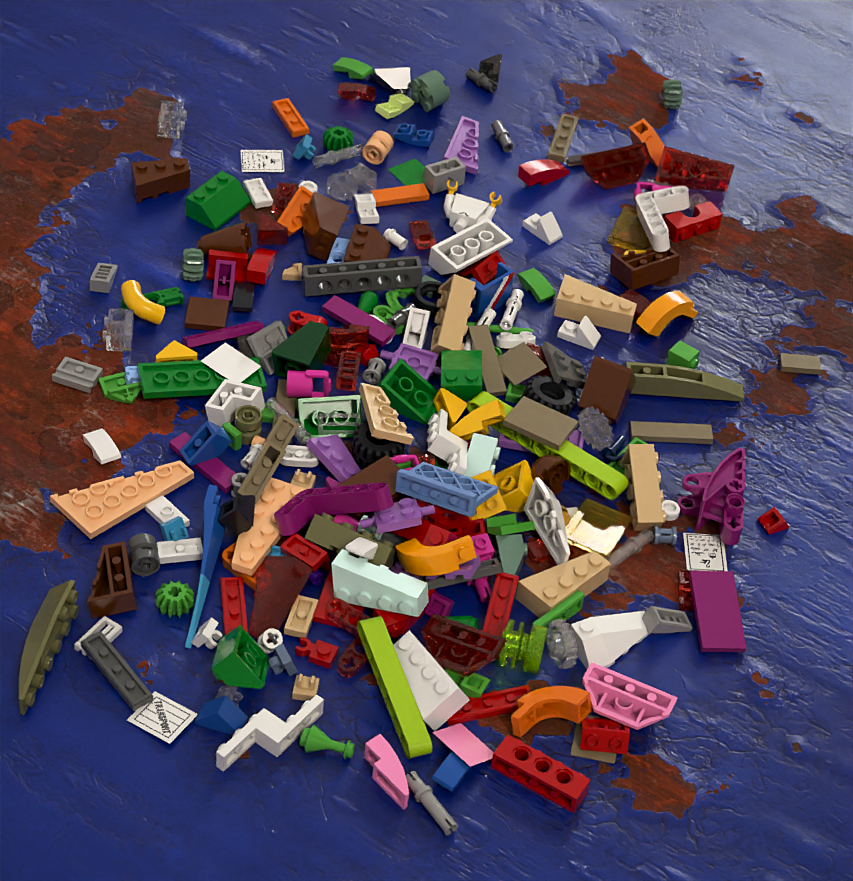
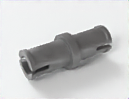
(502, 136)

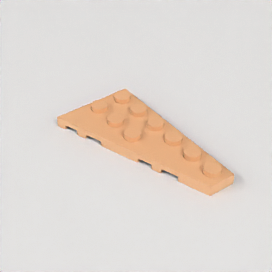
(118, 498)
(258, 541)

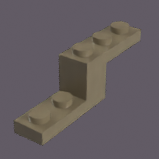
(268, 457)

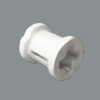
(270, 633)

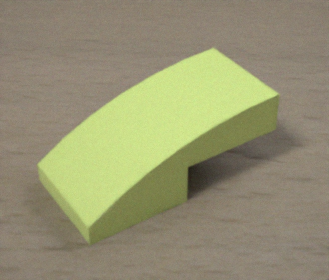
(396, 105)

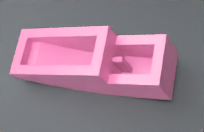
(387, 769)

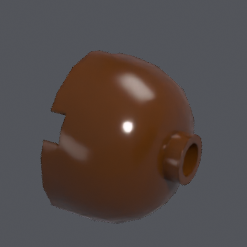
(551, 471)

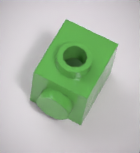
(683, 356)

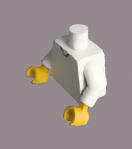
(467, 211)

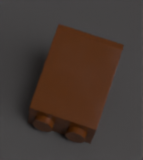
(322, 224)
(607, 388)

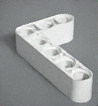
(658, 202)

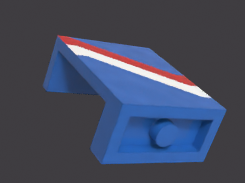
(494, 293)

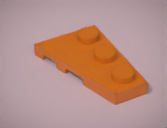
(295, 210)

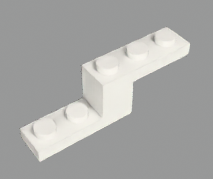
(446, 444)
(269, 732)

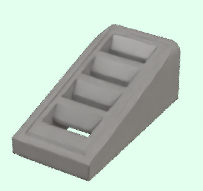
(103, 277)
(665, 620)

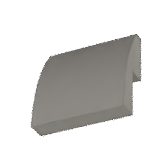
(265, 341)

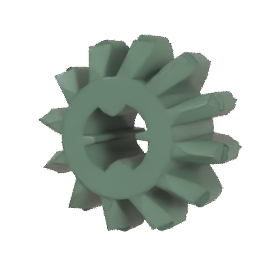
(672, 93)
(192, 264)

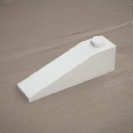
(548, 520)
(608, 637)

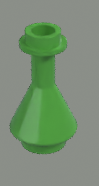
(315, 740)

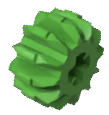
(174, 598)

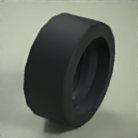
(421, 290)

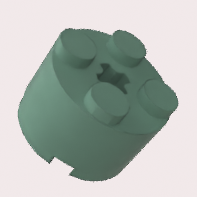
(430, 90)

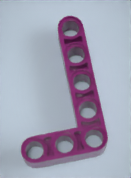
(331, 501)

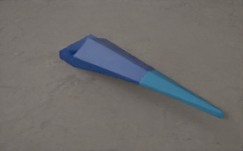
(213, 537)

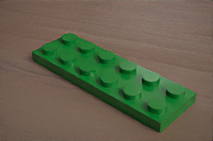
(186, 379)

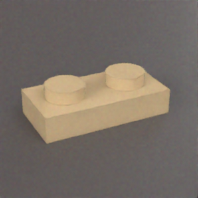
(301, 617)

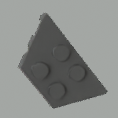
(564, 367)

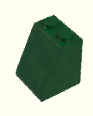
(303, 350)

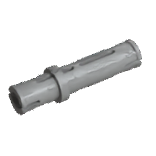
(425, 795)

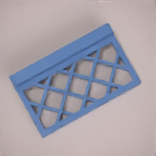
(444, 488)

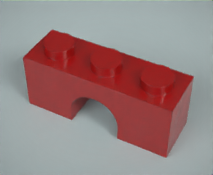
(704, 219)

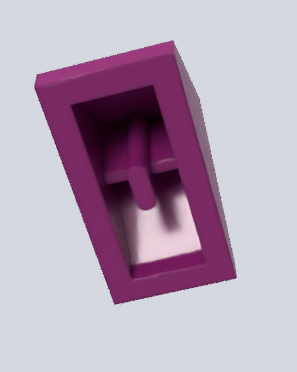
(224, 280)

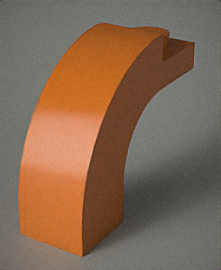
(550, 702)

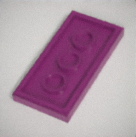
(717, 611)

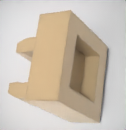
(303, 479)
(305, 687)

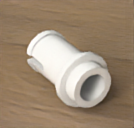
(394, 238)
(246, 462)

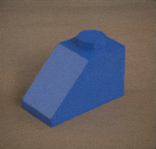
(205, 444)

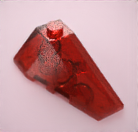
(276, 590)

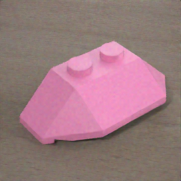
(626, 698)

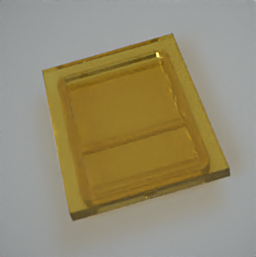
(629, 232)
(597, 527)

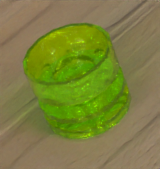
(523, 646)

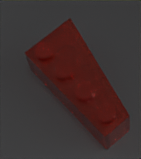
(693, 171)

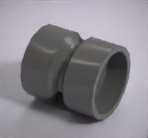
(144, 554)

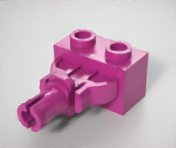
(486, 551)

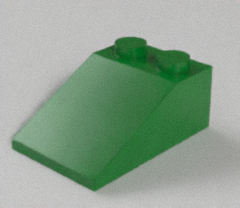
(462, 372)
(409, 392)

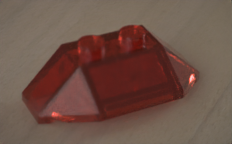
(617, 166)
(460, 645)

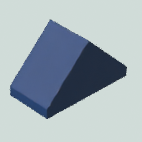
(221, 715)

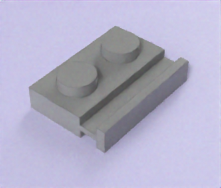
(77, 374)

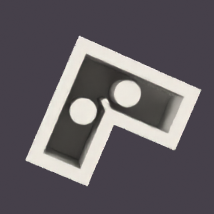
(229, 398)

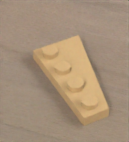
(381, 417)

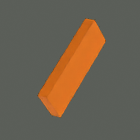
(290, 117)
(400, 195)

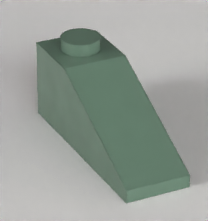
(510, 552)

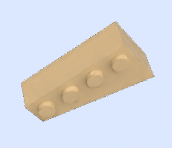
(601, 307)
(453, 314)
(643, 486)
(554, 585)

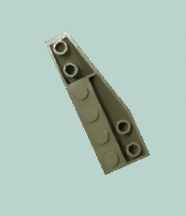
(682, 382)
(45, 640)

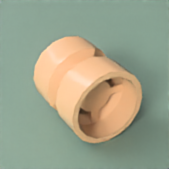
(377, 147)

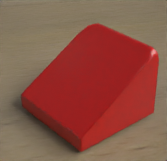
(367, 352)
(773, 521)

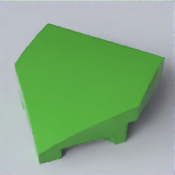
(115, 388)
(507, 525)

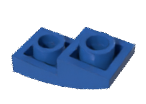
(409, 134)
(451, 772)

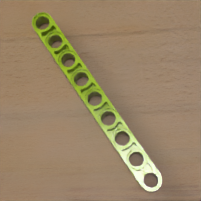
(583, 465)

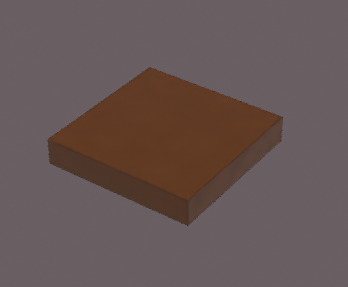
(206, 313)

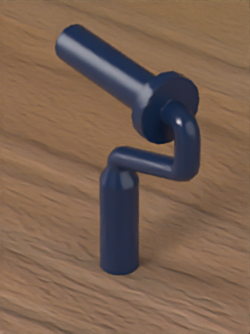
(609, 453)

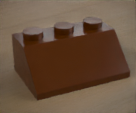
(366, 244)

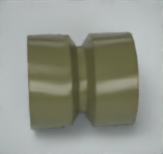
(248, 421)

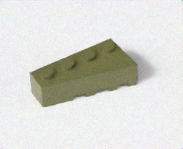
(336, 537)

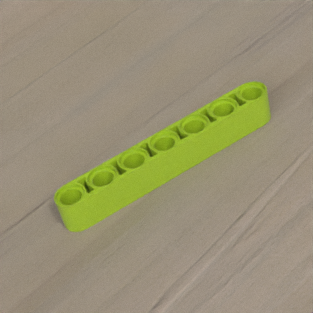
(394, 687)

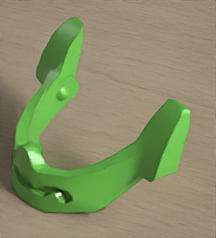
(393, 295)

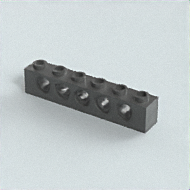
(362, 276)

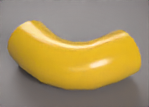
(142, 306)

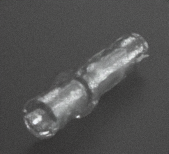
(332, 157)
(277, 408)
(632, 546)

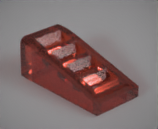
(343, 380)

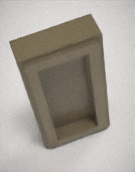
(800, 363)

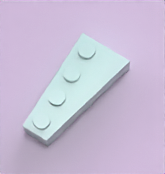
(482, 455)
(376, 586)

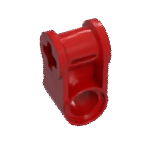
(304, 319)

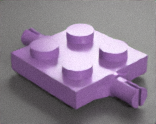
(420, 360)
(400, 516)

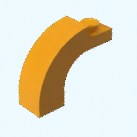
(665, 309)
(435, 560)

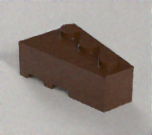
(159, 176)
(644, 268)
(114, 584)

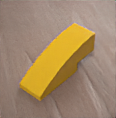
(479, 420)

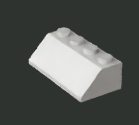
(467, 247)

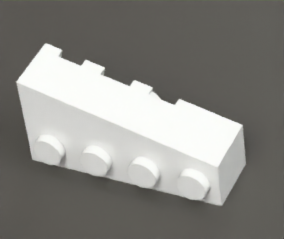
(431, 686)

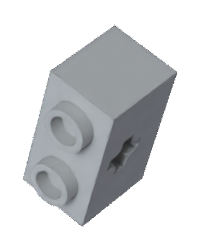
(439, 173)

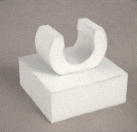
(206, 633)

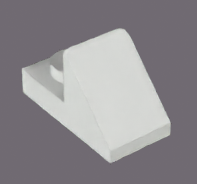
(543, 227)
(416, 327)
(582, 334)

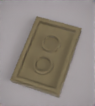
(540, 423)

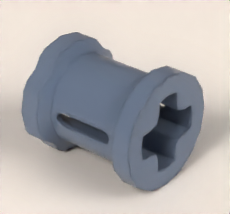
(664, 535)

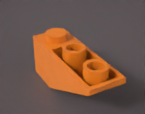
(643, 132)

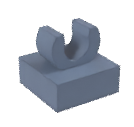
(282, 662)

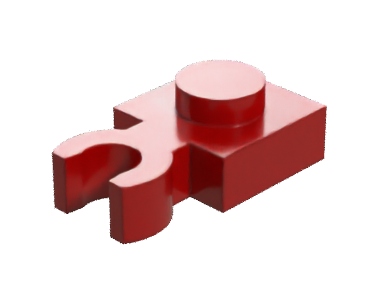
(319, 653)

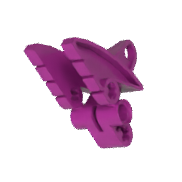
(718, 497)

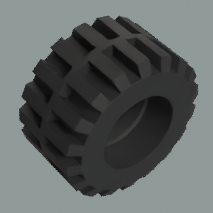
(550, 394)
(369, 449)

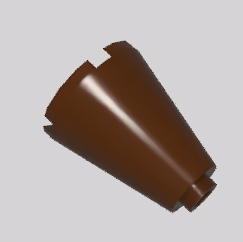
(230, 239)

